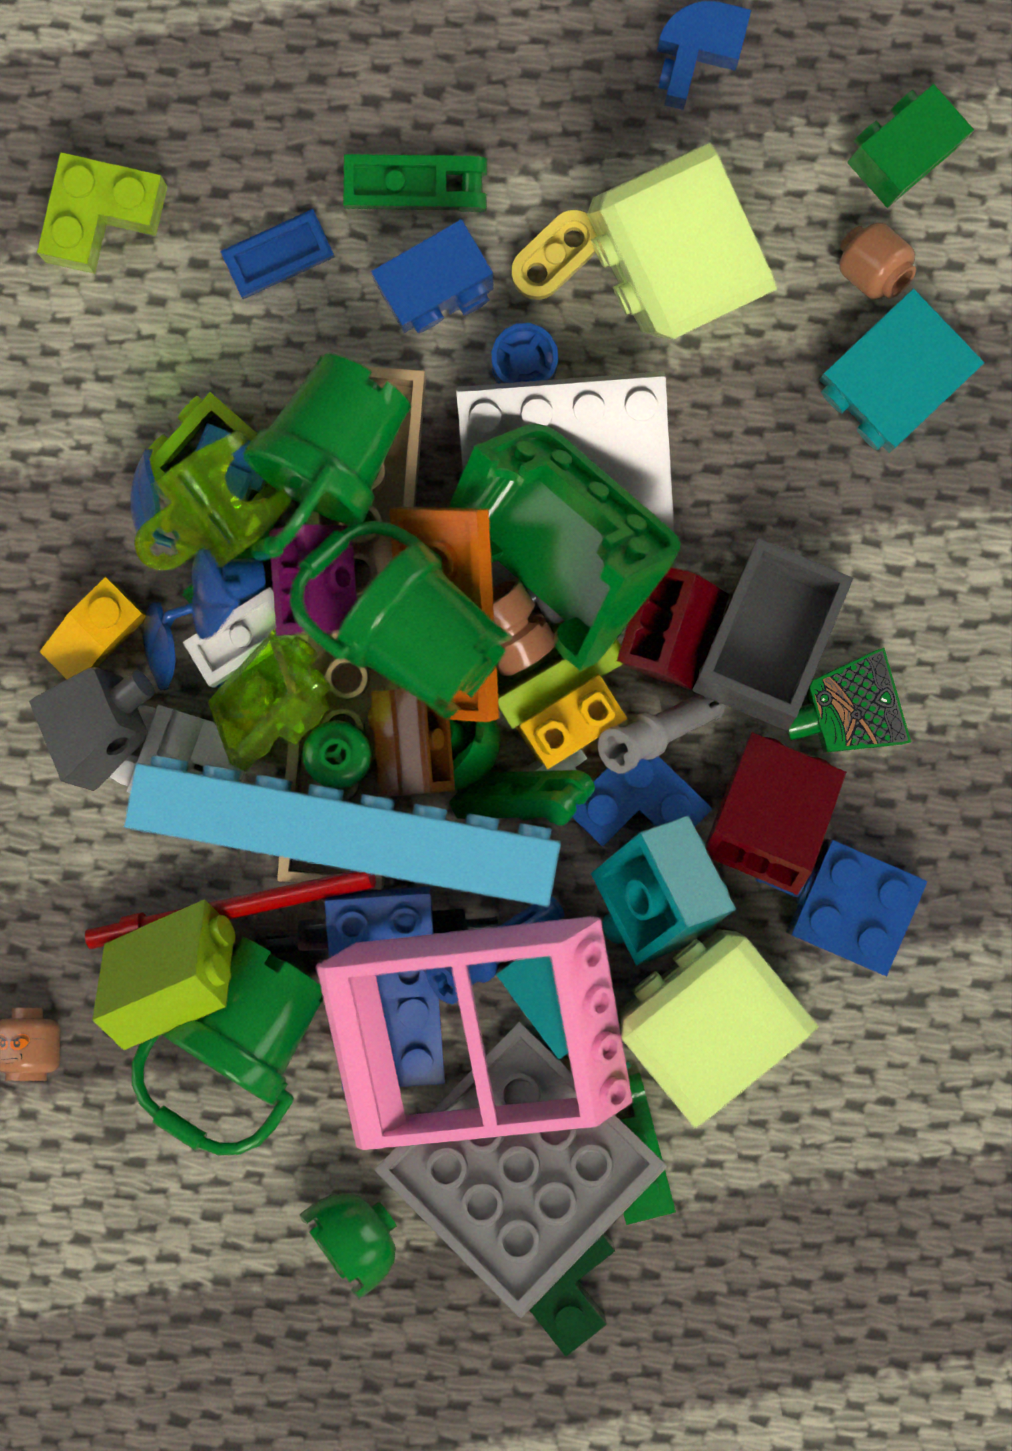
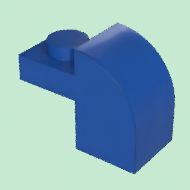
(700, 33)

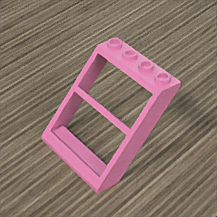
(366, 1053)

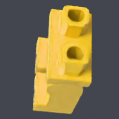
(571, 722)

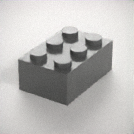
(773, 634)

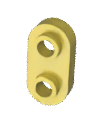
(554, 255)

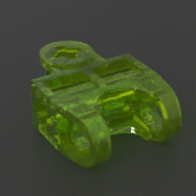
(189, 522)

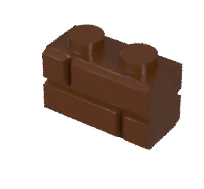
(409, 745)

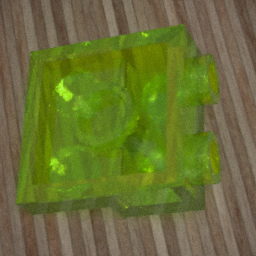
(268, 698)

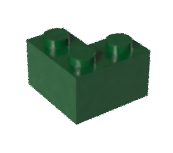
(567, 1308)

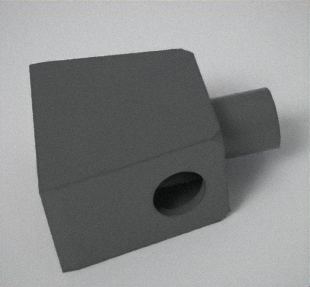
(92, 723)

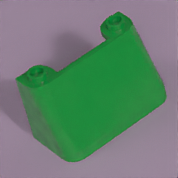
(567, 535)

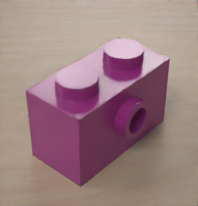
(327, 596)

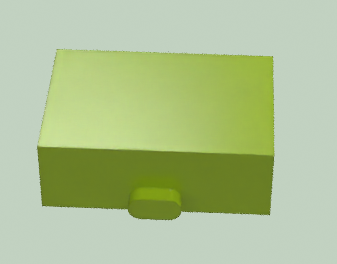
(545, 682)

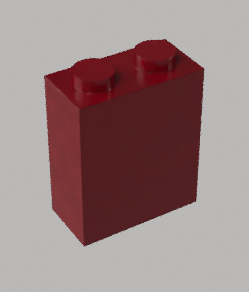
(674, 628)
(775, 813)

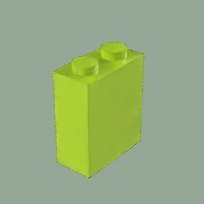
(164, 975)

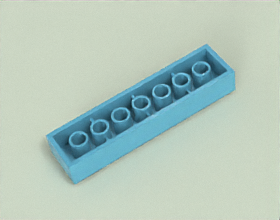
(342, 833)

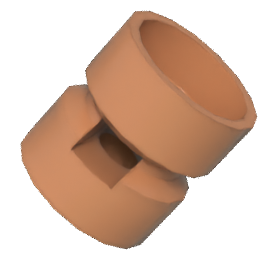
(530, 632)

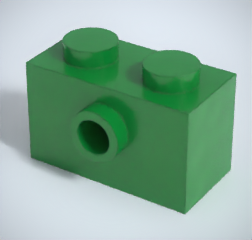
(909, 145)

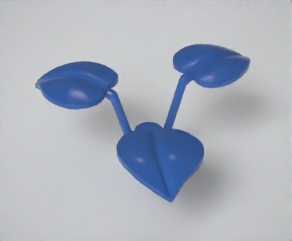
(215, 588)

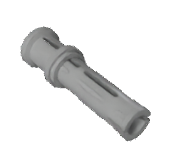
(649, 734)

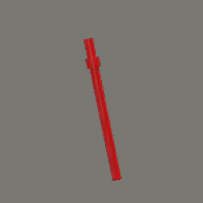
(246, 904)

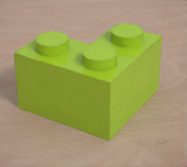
(89, 198)

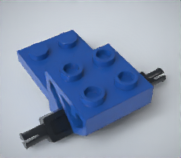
(406, 996)

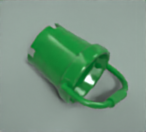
(327, 446)
(407, 621)
(245, 1042)

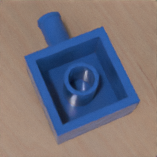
(855, 906)

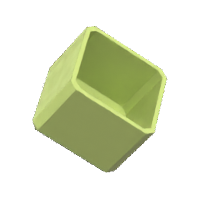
(679, 245)
(712, 1023)

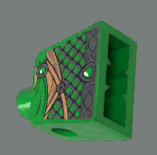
(853, 707)

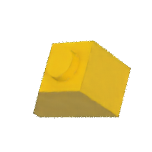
(93, 629)

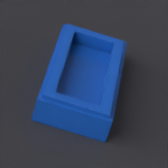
(277, 254)

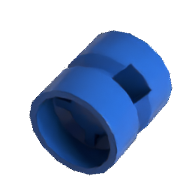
(524, 354)

